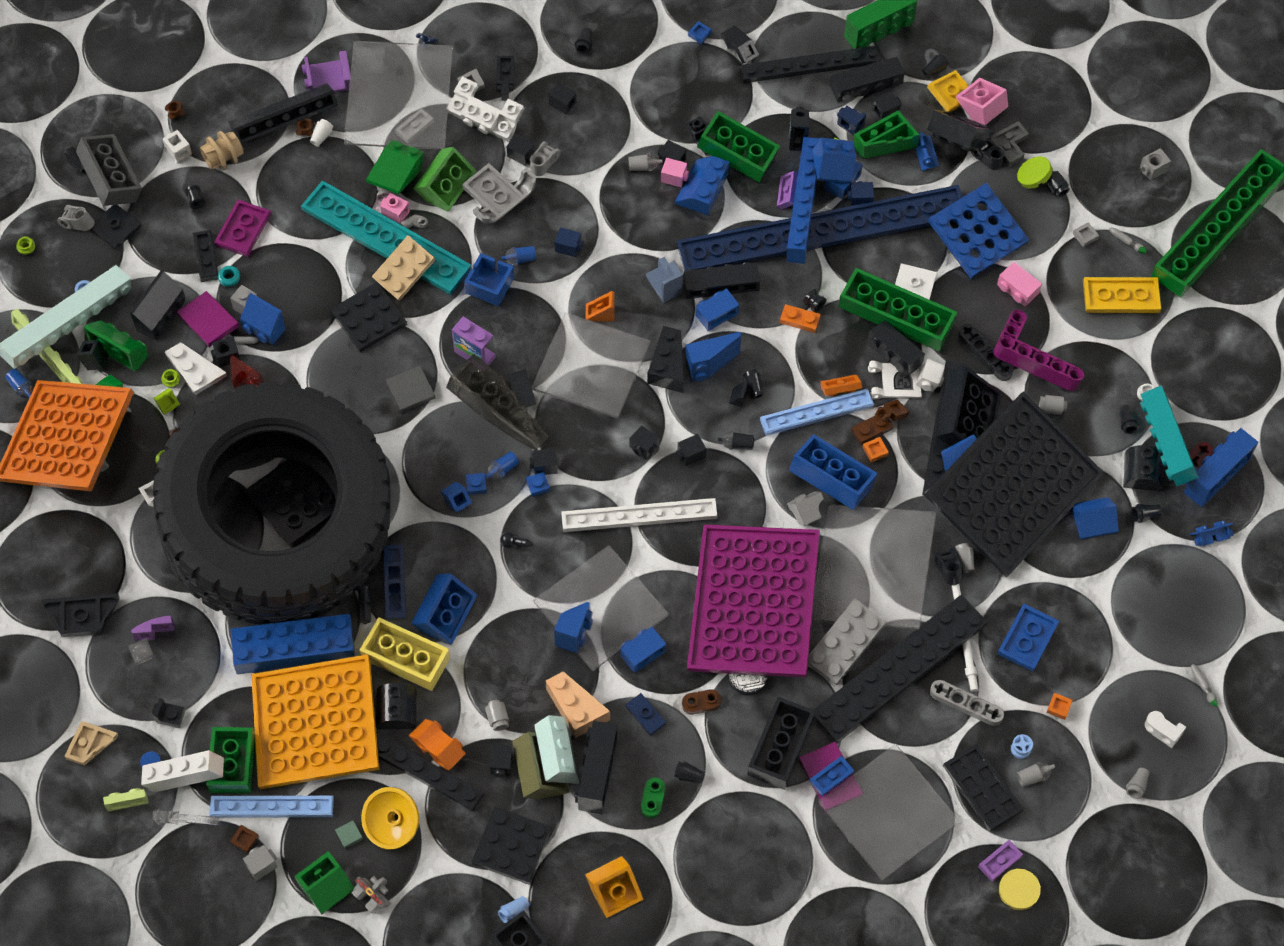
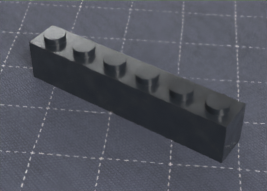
(283, 113)

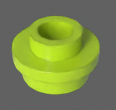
(25, 241)
(170, 373)

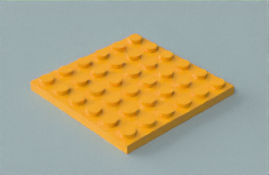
(314, 722)

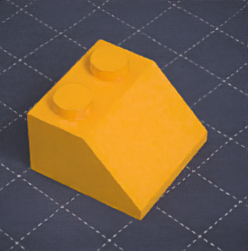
(614, 886)

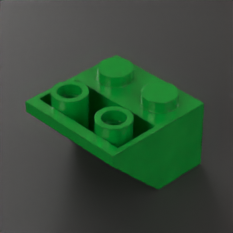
(324, 882)

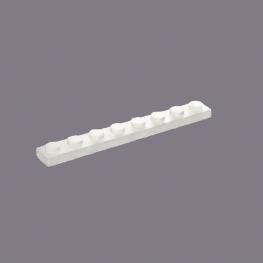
(639, 515)

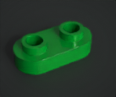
(654, 797)

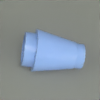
(513, 908)

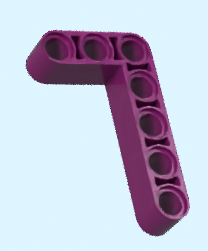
(1032, 359)

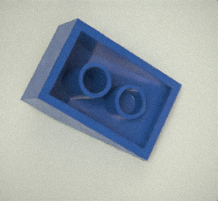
(710, 355)

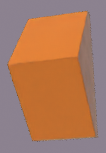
(601, 308)

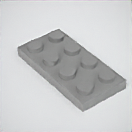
(846, 641)

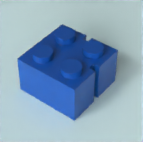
(489, 284)

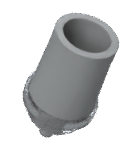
(643, 162)
(1038, 772)

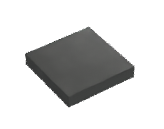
(410, 389)

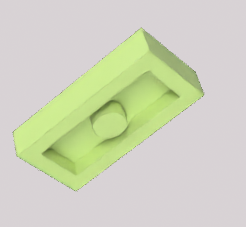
(125, 800)

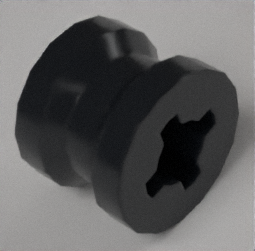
(814, 300)

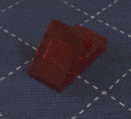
(241, 372)

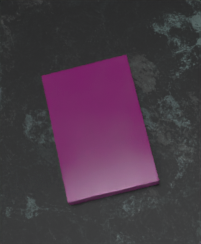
(242, 228)
(208, 319)
(818, 760)

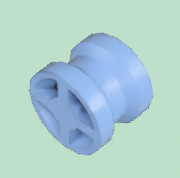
(1023, 742)

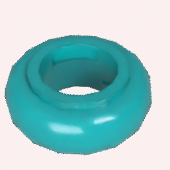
(229, 270)

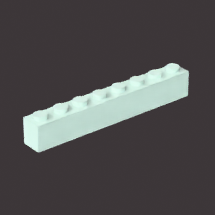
(65, 317)

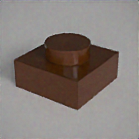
(244, 839)

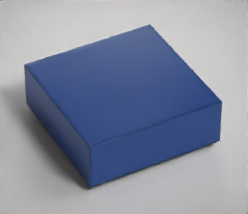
(700, 32)

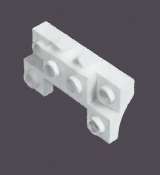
(482, 115)

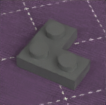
(1008, 140)

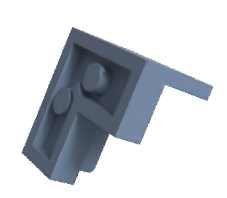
(666, 280)

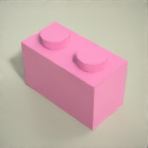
(1019, 284)

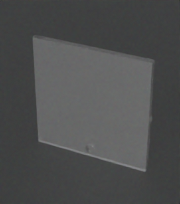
(591, 365)
(618, 605)
(888, 812)

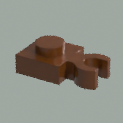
(893, 410)

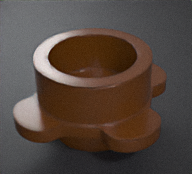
(174, 105)
(305, 123)

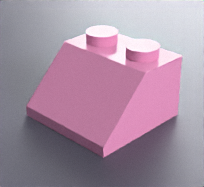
(983, 100)

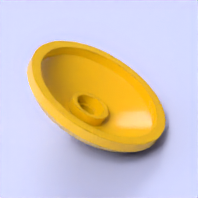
(379, 818)

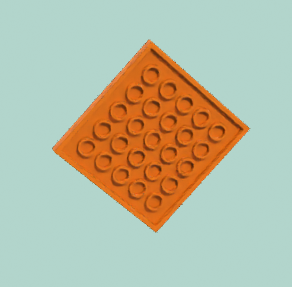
(64, 435)

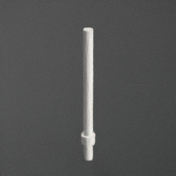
(970, 670)

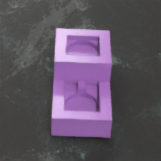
(148, 628)

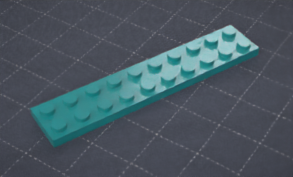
(381, 233)

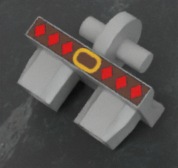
(377, 899)

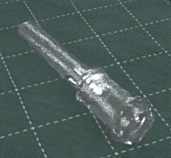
(174, 817)

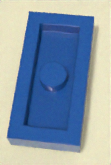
(831, 776)

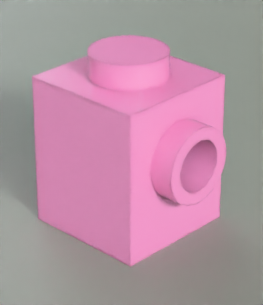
(674, 172)
(395, 208)

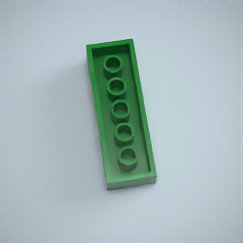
(904, 310)

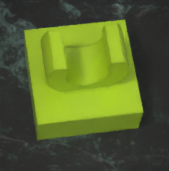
(166, 401)

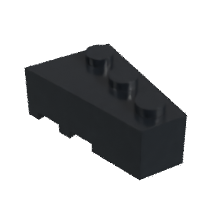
(667, 361)

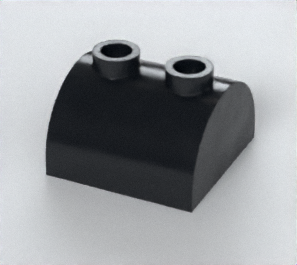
(1143, 468)
(396, 706)

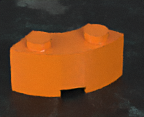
(440, 746)

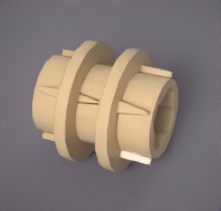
(218, 152)

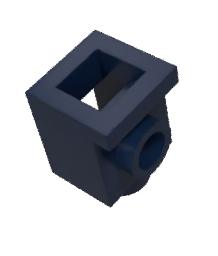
(850, 119)

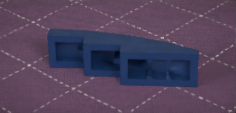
(394, 582)

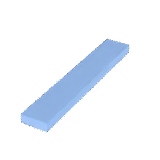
(816, 412)
(271, 806)

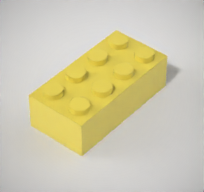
(405, 654)

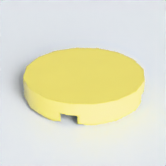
(1019, 889)

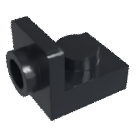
(168, 714)

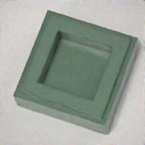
(348, 834)

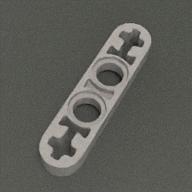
(968, 699)

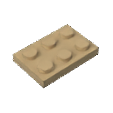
(403, 268)

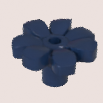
(426, 39)

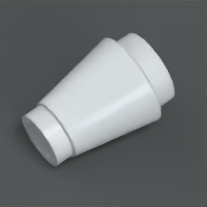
(321, 132)

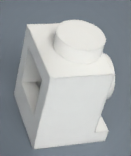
(177, 146)

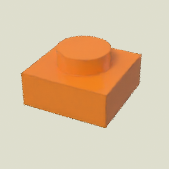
(875, 449)
(1059, 706)

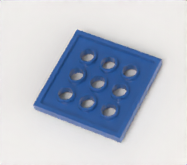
(961, 250)

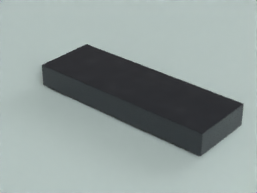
(205, 255)

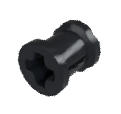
(195, 197)

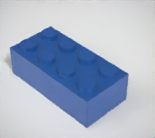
(1221, 466)
(833, 471)

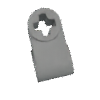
(543, 159)
(76, 218)

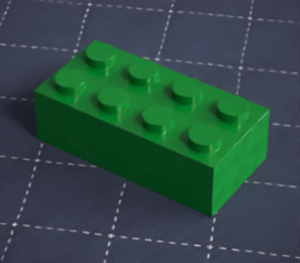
(878, 20)
(739, 145)

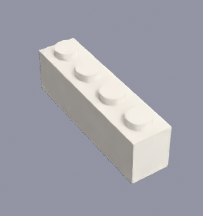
(182, 771)

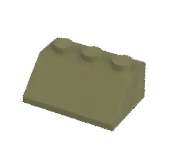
(531, 769)

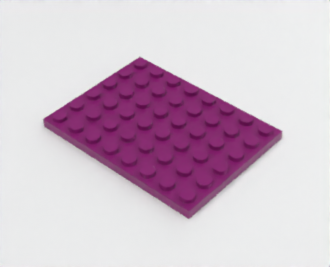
(754, 601)

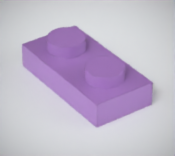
(787, 190)
(1000, 860)

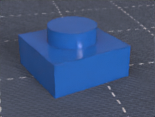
(476, 483)
(537, 484)

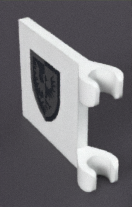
(894, 382)

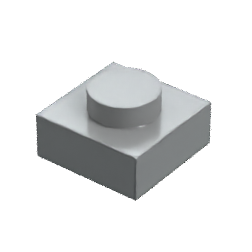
(1085, 234)

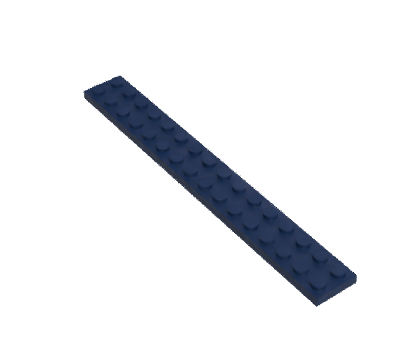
(826, 229)

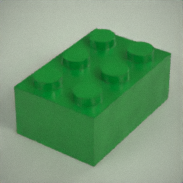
(237, 749)

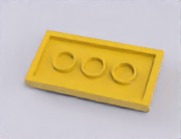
(1121, 295)

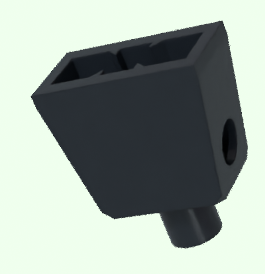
(798, 121)

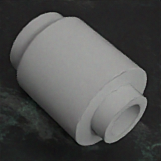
(1053, 404)
(497, 715)

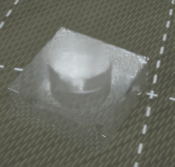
(141, 651)

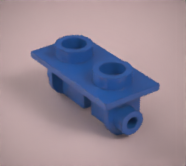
(926, 152)
(1205, 534)

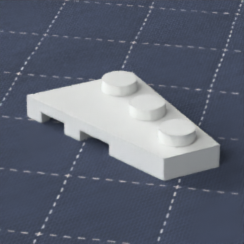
(194, 368)

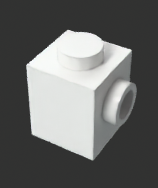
(930, 375)

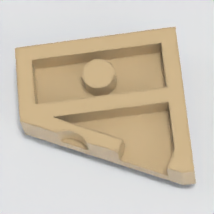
(88, 743)

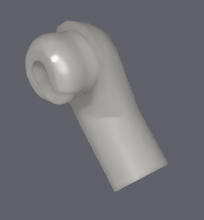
(415, 221)

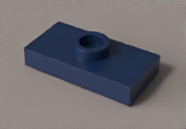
(645, 714)

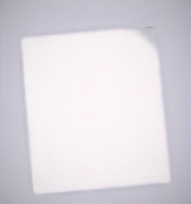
(398, 94)
(876, 559)

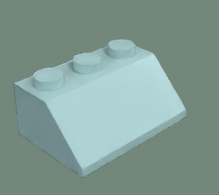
(556, 750)

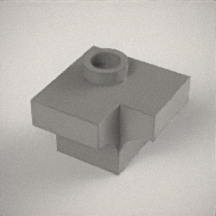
(806, 507)

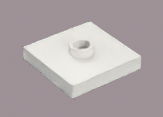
(916, 280)

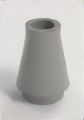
(966, 556)
(1137, 785)

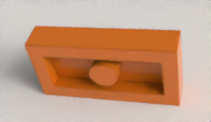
(800, 318)
(839, 385)

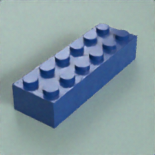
(292, 643)

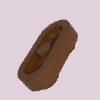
(701, 700)

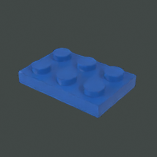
(1028, 637)

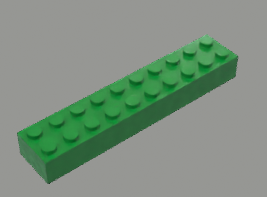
(1220, 223)

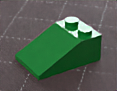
(396, 167)

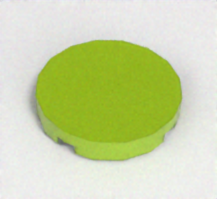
(1034, 172)

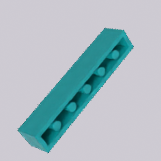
(1169, 436)

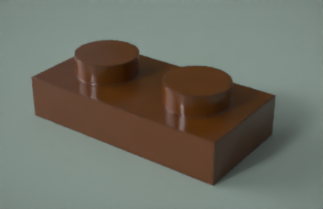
(871, 429)

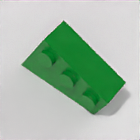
(886, 137)

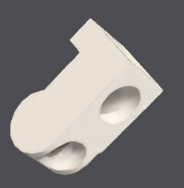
(1163, 729)

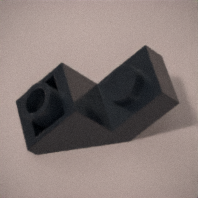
(741, 42)

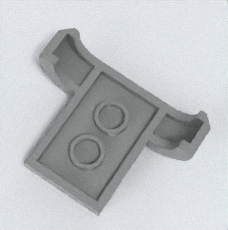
(497, 193)

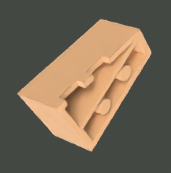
(575, 704)

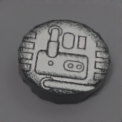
(747, 684)

